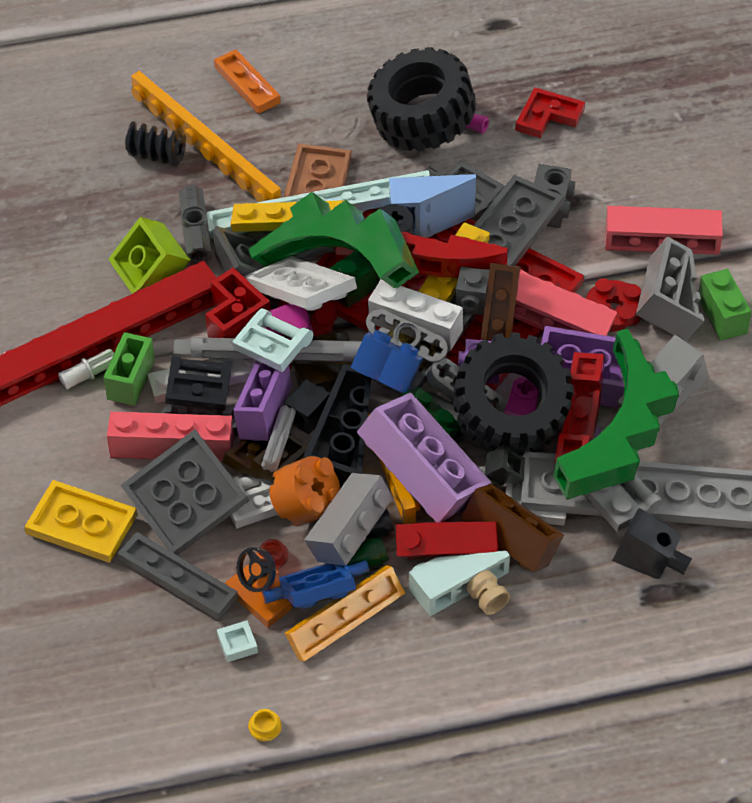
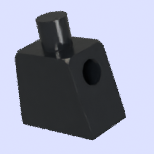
(650, 547)

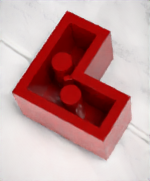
(234, 304)

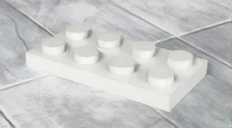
(301, 283)

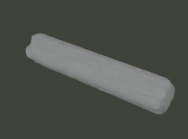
(278, 438)

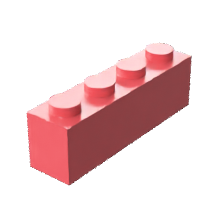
(647, 228)
(545, 304)
(151, 434)

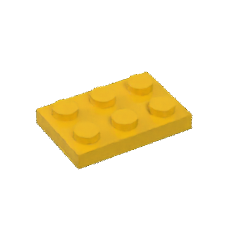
(81, 521)

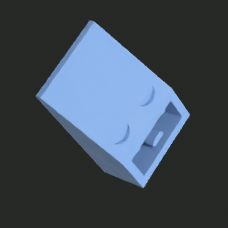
(435, 200)

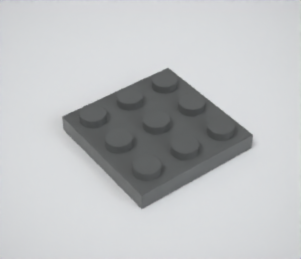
(184, 493)

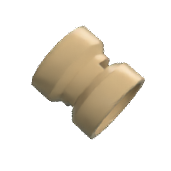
(488, 592)

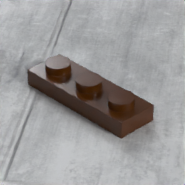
(500, 300)

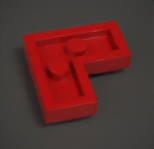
(548, 106)

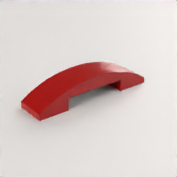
(582, 419)

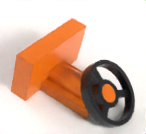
(255, 578)

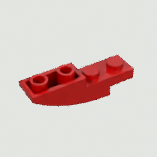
(446, 259)

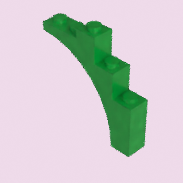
(345, 227)
(613, 453)

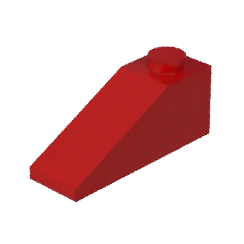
(445, 539)

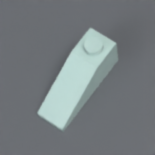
(445, 578)

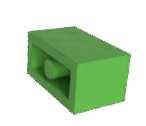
(724, 304)
(129, 369)

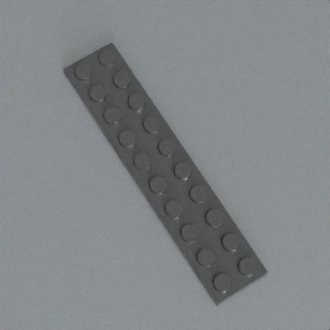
(514, 223)

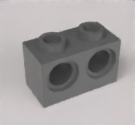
(558, 181)

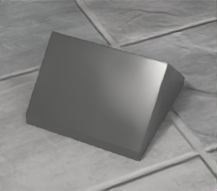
(233, 251)

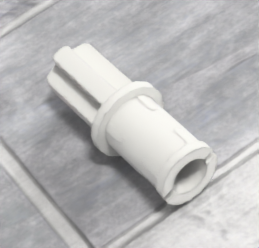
(86, 369)

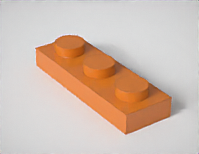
(247, 81)

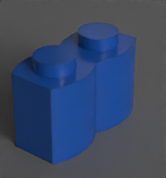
(387, 362)

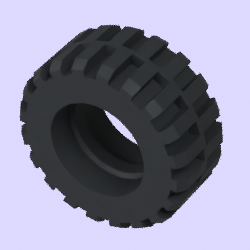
(428, 122)
(521, 358)

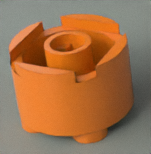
(304, 489)

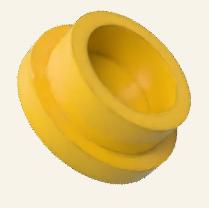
(264, 725)

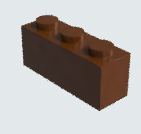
(519, 530)

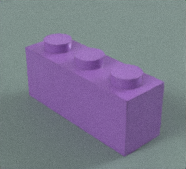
(261, 401)

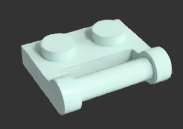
(268, 346)

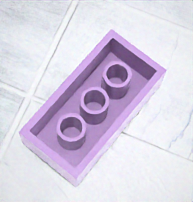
(422, 456)

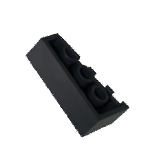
(338, 425)

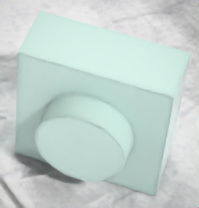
(237, 641)

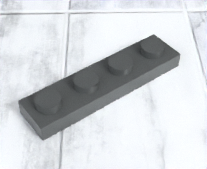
(178, 576)

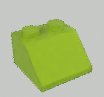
(147, 255)

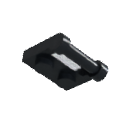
(198, 389)

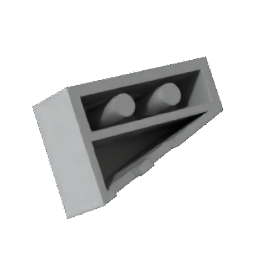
(669, 290)
(683, 365)

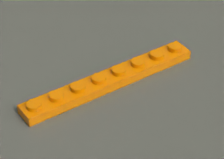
(204, 139)

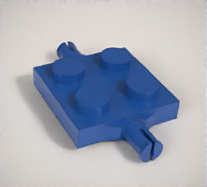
(316, 583)

